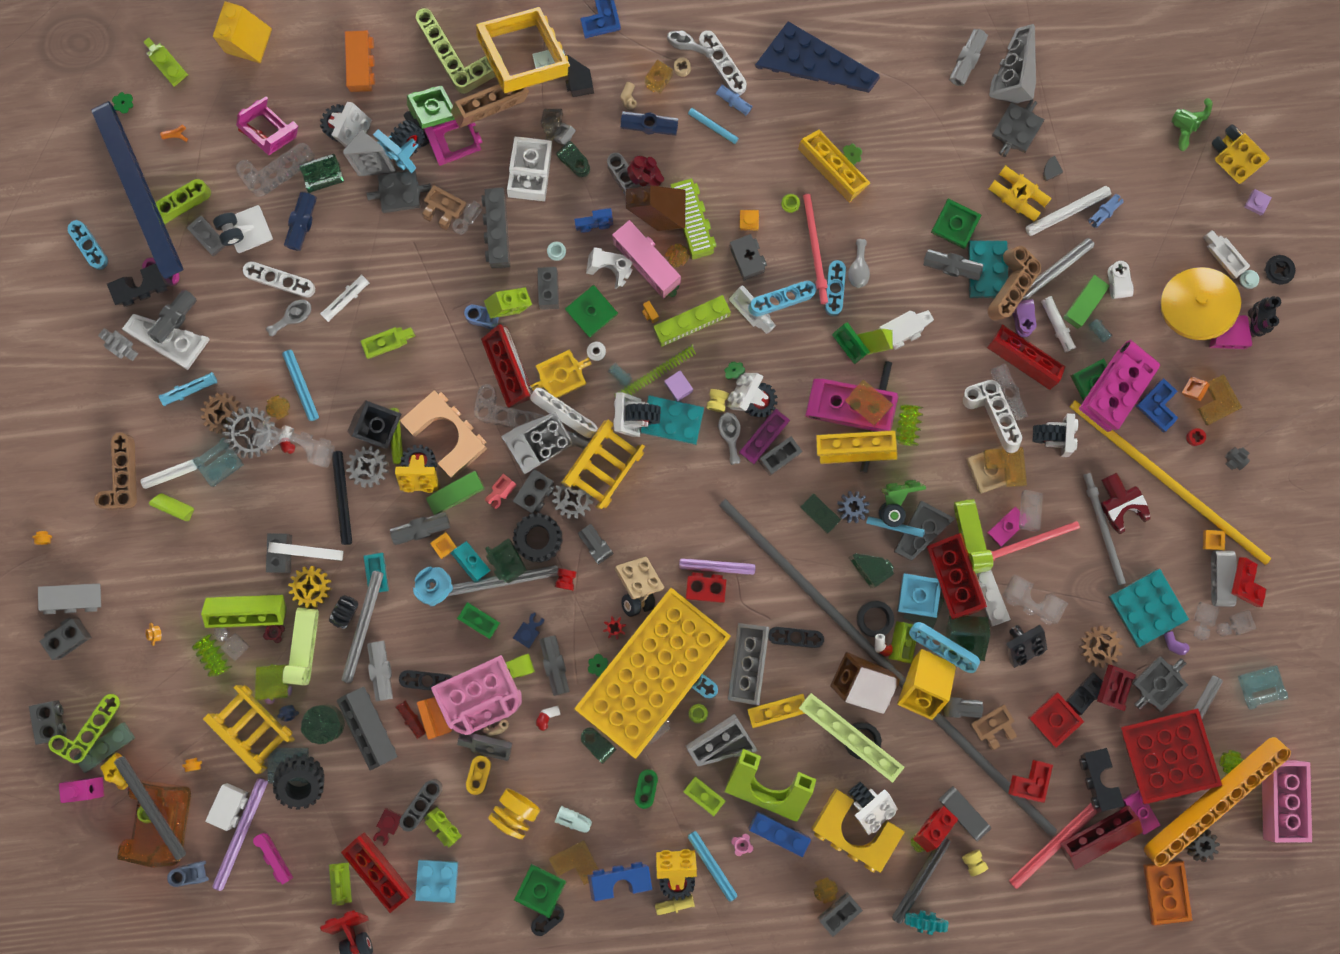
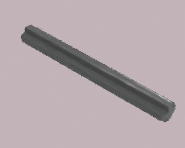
(920, 881)

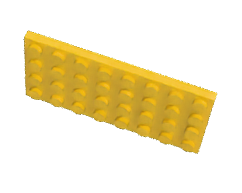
(652, 673)

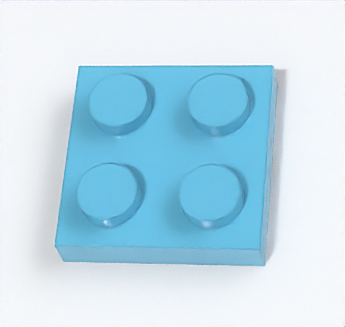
(919, 595)
(436, 881)

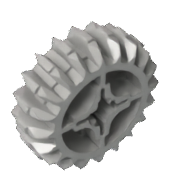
(248, 423)

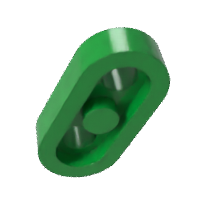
(646, 788)

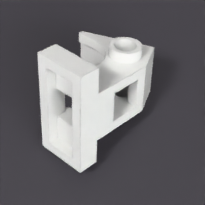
(601, 259)

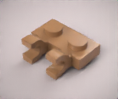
(445, 203)
(992, 723)

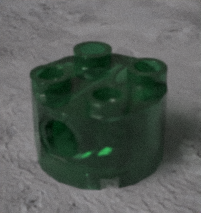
(322, 724)

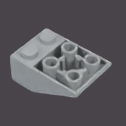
(537, 441)

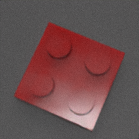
(1056, 719)

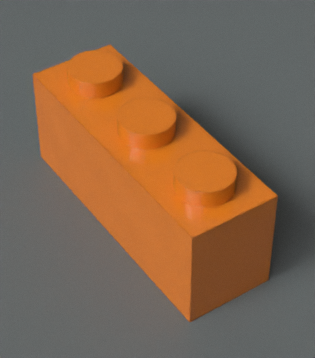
(359, 61)

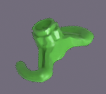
(1190, 122)

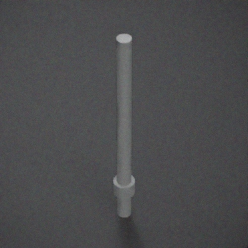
(1093, 492)

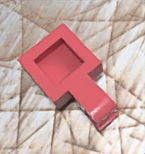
(501, 489)

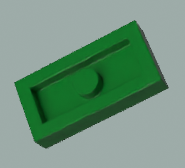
(850, 343)
(478, 620)

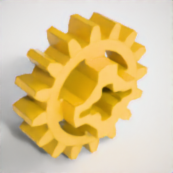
(309, 593)

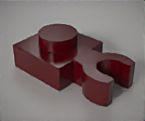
(388, 824)

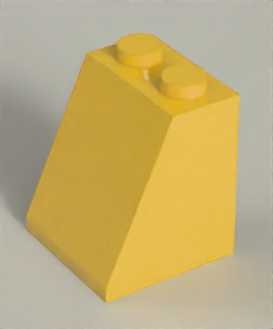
(241, 33)
(927, 684)

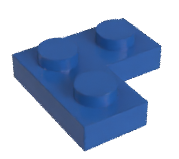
(603, 22)
(601, 219)
(1154, 405)

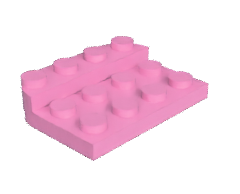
(478, 696)

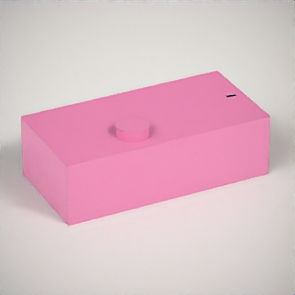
(646, 259)
(1287, 803)

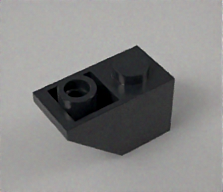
(579, 79)

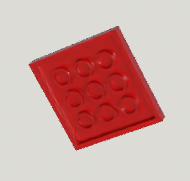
(1170, 756)

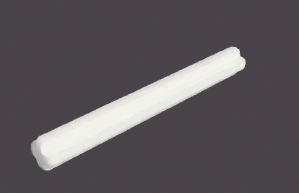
(1068, 210)

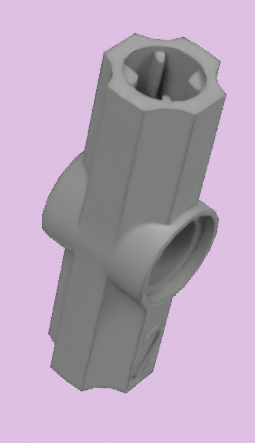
(968, 57)
(380, 671)

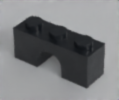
(125, 291)
(1102, 798)

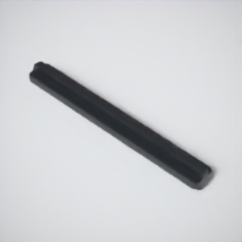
(341, 497)

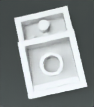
(529, 168)

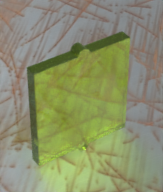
(270, 682)

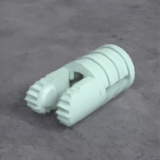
(573, 820)

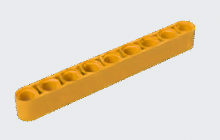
(1217, 801)

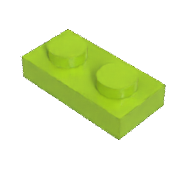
(704, 796)

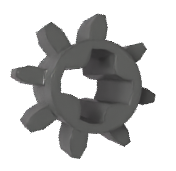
(1237, 458)

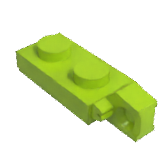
(165, 62)
(386, 341)

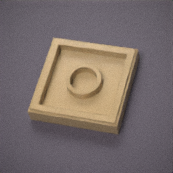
(985, 479)

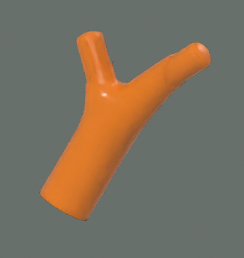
(175, 133)

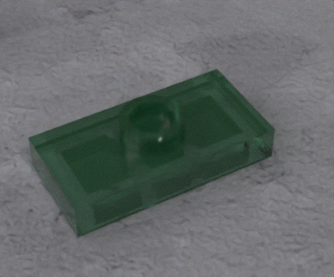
(820, 513)

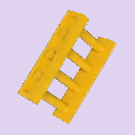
(857, 447)
(584, 462)
(230, 734)

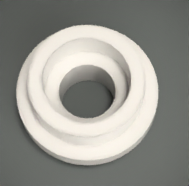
(596, 357)

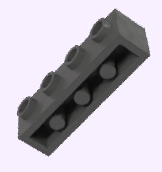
(497, 228)
(367, 728)

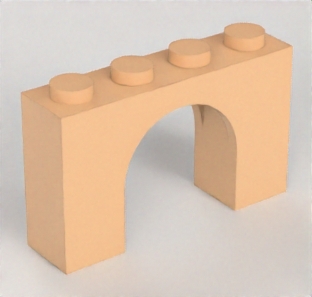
(435, 408)

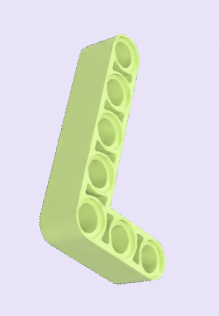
(450, 57)

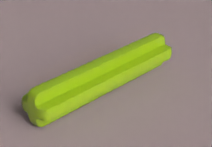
(396, 443)

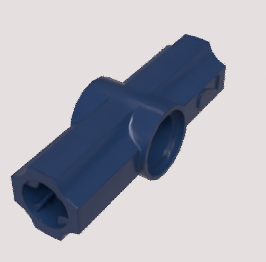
(637, 121)
(300, 221)

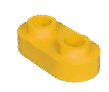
(478, 774)

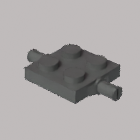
(1018, 128)
(399, 191)
(1160, 684)

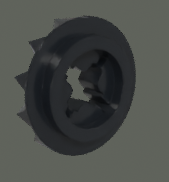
(1287, 273)

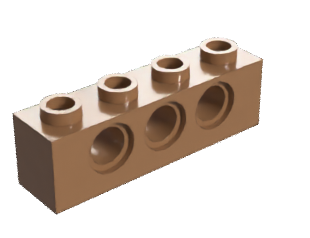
(486, 104)

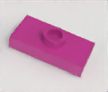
(1005, 527)
(1143, 811)

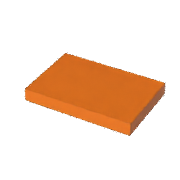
(1168, 893)

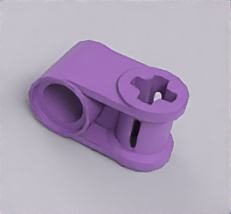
(1025, 315)

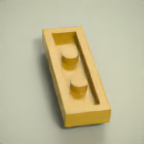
(776, 710)

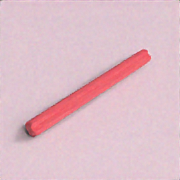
(1053, 846)

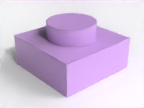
(1257, 202)

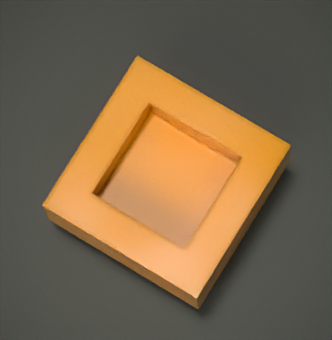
(749, 220)
(649, 312)
(1213, 540)
(443, 545)

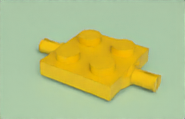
(561, 374)

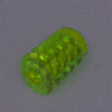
(908, 425)
(210, 656)

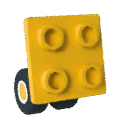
(1239, 154)

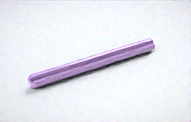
(240, 834)

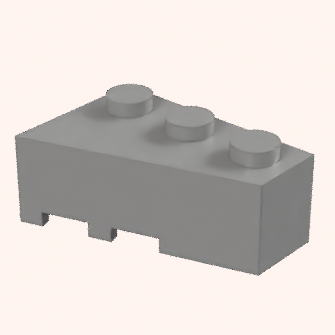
(69, 598)
(720, 742)

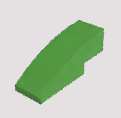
(1086, 302)
(455, 493)

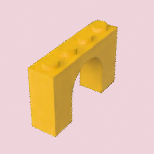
(873, 854)

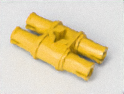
(1029, 191)

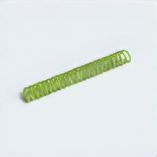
(657, 371)

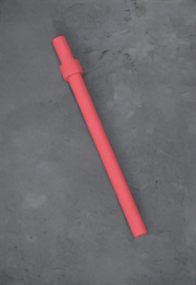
(821, 283)
(1034, 540)

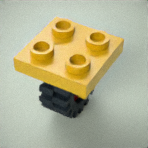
(418, 470)
(676, 872)

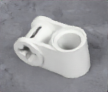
(1120, 283)

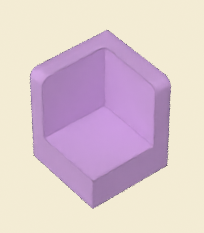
(678, 386)

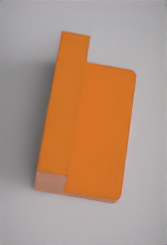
(432, 718)

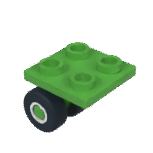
(891, 511)

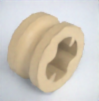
(684, 72)

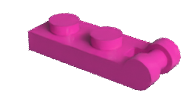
(273, 858)

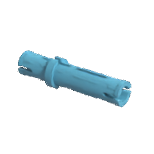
(181, 392)

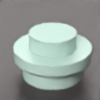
(556, 251)
(1249, 279)

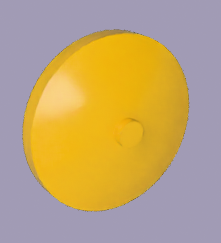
(1200, 303)

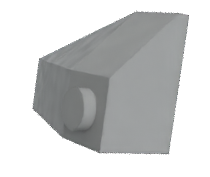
(1018, 70)

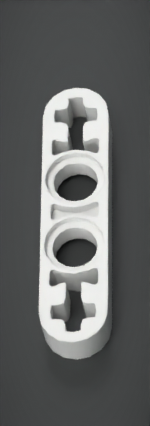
(723, 62)
(280, 276)
(564, 412)
(305, 551)

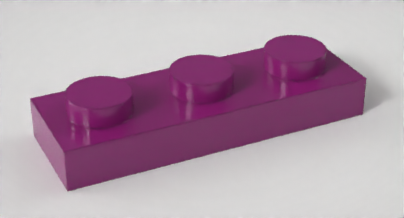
(764, 436)

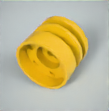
(512, 817)

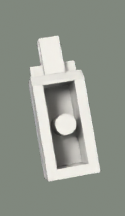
(907, 327)

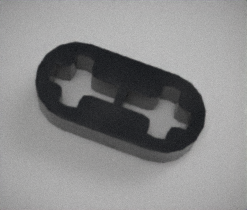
(550, 923)

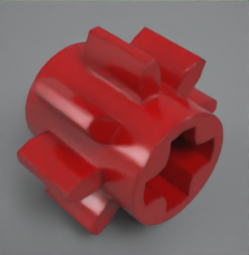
(619, 626)

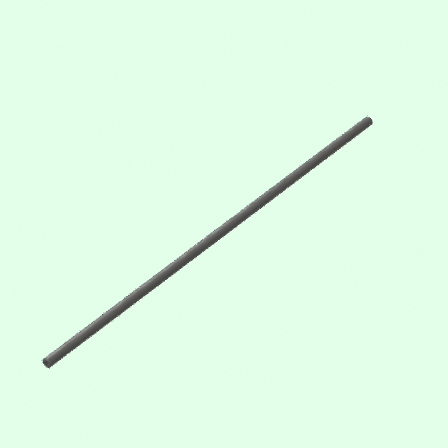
(883, 662)

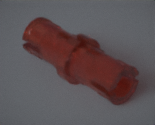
(411, 719)

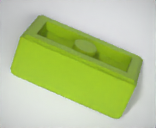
(877, 340)
(172, 506)
(902, 643)

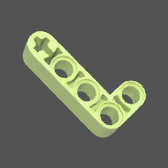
(302, 647)

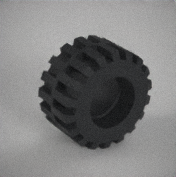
(525, 526)
(294, 795)

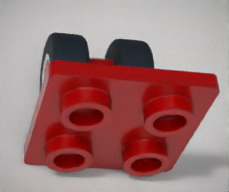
(354, 944)

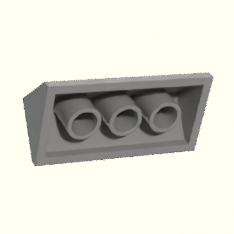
(368, 156)
(748, 663)

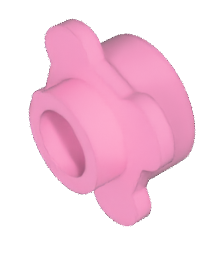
(747, 846)

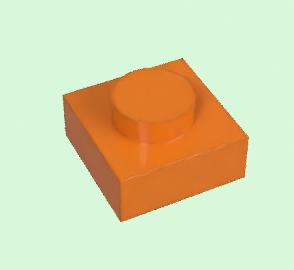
(1195, 388)

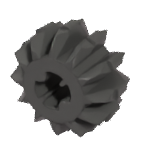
(1209, 848)

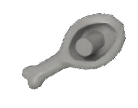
(684, 41)
(859, 271)
(294, 314)
(730, 429)

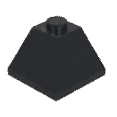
(374, 424)

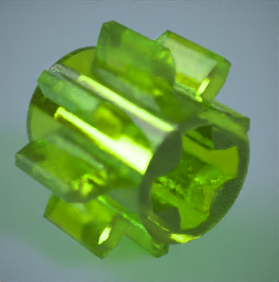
(1230, 760)

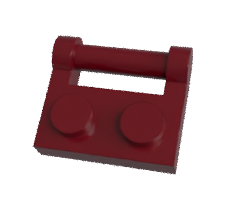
(1115, 687)

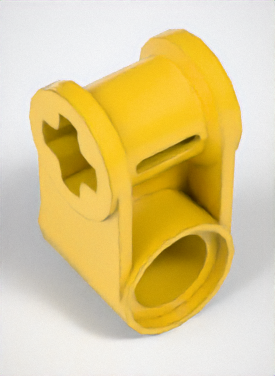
(112, 774)

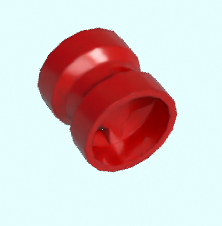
(565, 579)

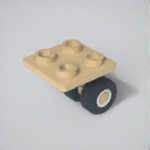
(641, 583)

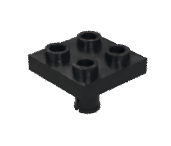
(1026, 645)

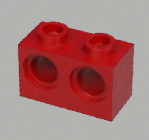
(705, 593)
(935, 829)

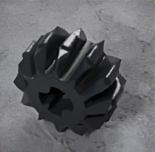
(343, 612)

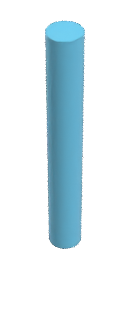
(712, 125)
(902, 528)

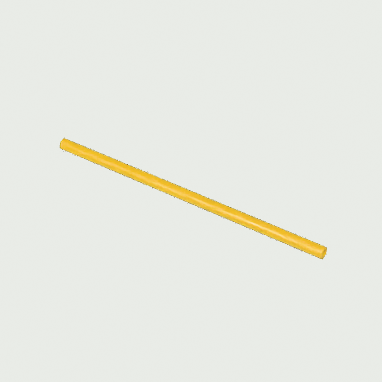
(1177, 488)

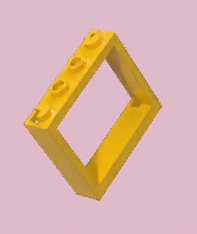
(512, 23)

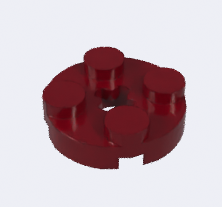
(651, 175)

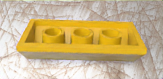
(833, 165)

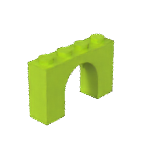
(784, 802)

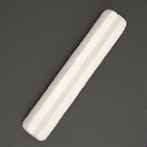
(168, 474)

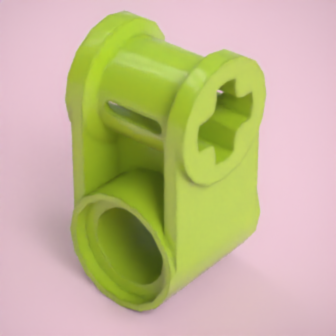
(520, 666)

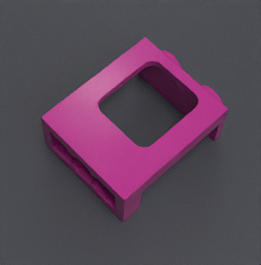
(283, 136)
(440, 147)

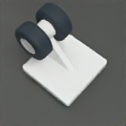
(243, 229)

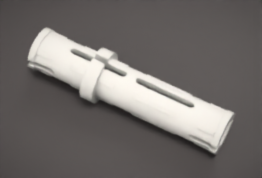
(341, 301)
(1058, 324)

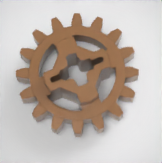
(223, 405)
(1097, 640)

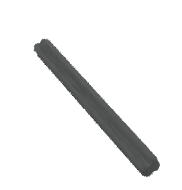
(150, 808)

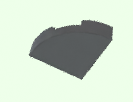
(1052, 169)

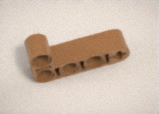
(1025, 271)
(118, 472)

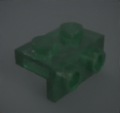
(321, 173)
(506, 561)

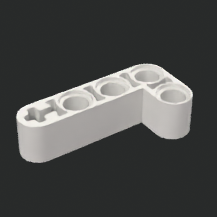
(1005, 415)

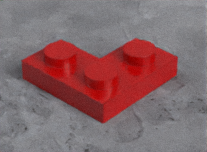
(1244, 584)
(1036, 785)

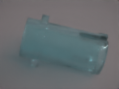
(1099, 329)
(620, 374)

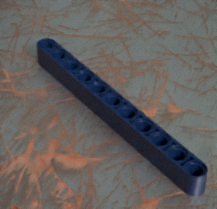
(137, 190)

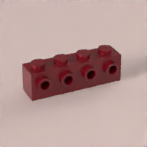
(1102, 837)

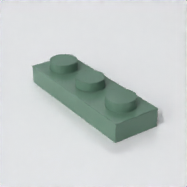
(106, 747)

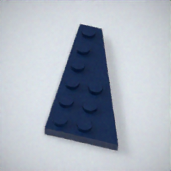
(812, 59)

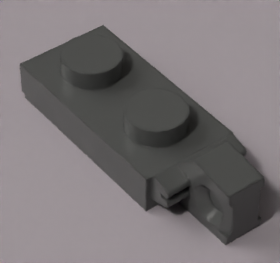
(486, 745)

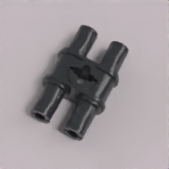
(1264, 316)

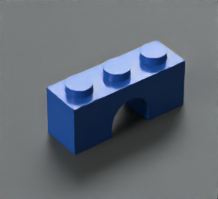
(779, 834)
(602, 882)

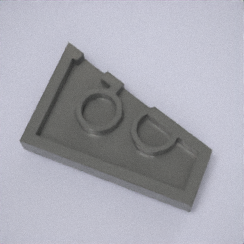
(924, 518)

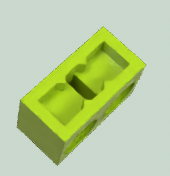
(507, 302)

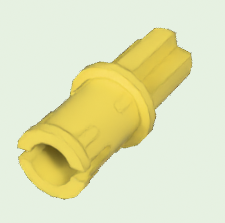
(674, 905)

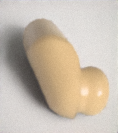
(626, 97)
(498, 729)

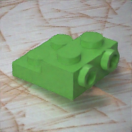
(430, 106)

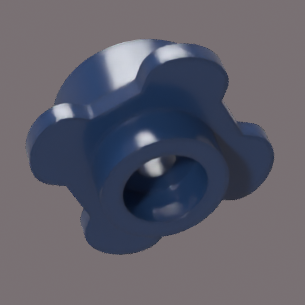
(287, 713)

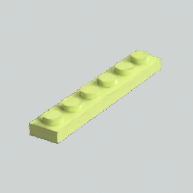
(851, 737)

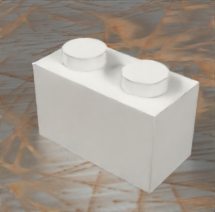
(227, 807)

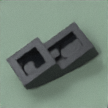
(1085, 694)

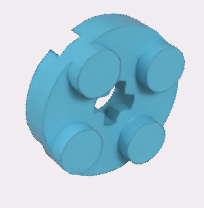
(439, 592)

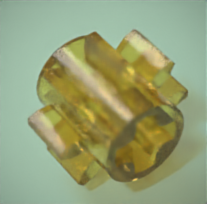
(677, 255)
(277, 407)
(825, 890)

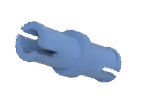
(734, 100)
(1105, 211)

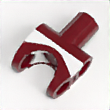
(1121, 501)

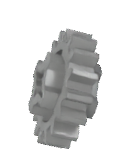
(118, 344)
(373, 462)
(565, 503)

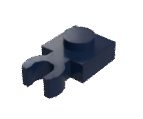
(527, 632)

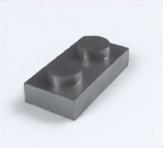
(206, 235)

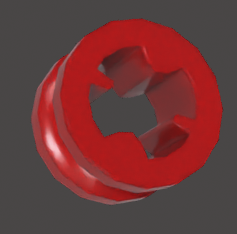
(1200, 433)

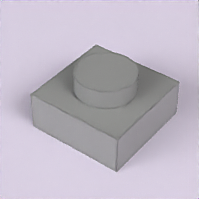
(564, 133)

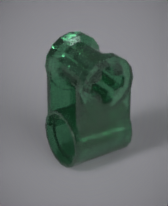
(572, 157)
(600, 747)

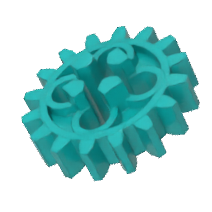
(926, 922)

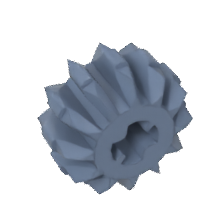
(858, 503)

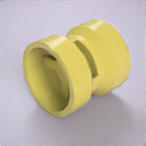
(717, 400)
(975, 862)

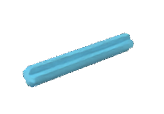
(300, 385)
(712, 866)

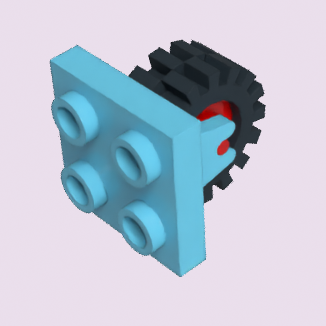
(402, 143)

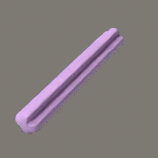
(717, 566)

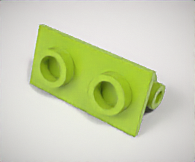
(437, 820)
(340, 883)

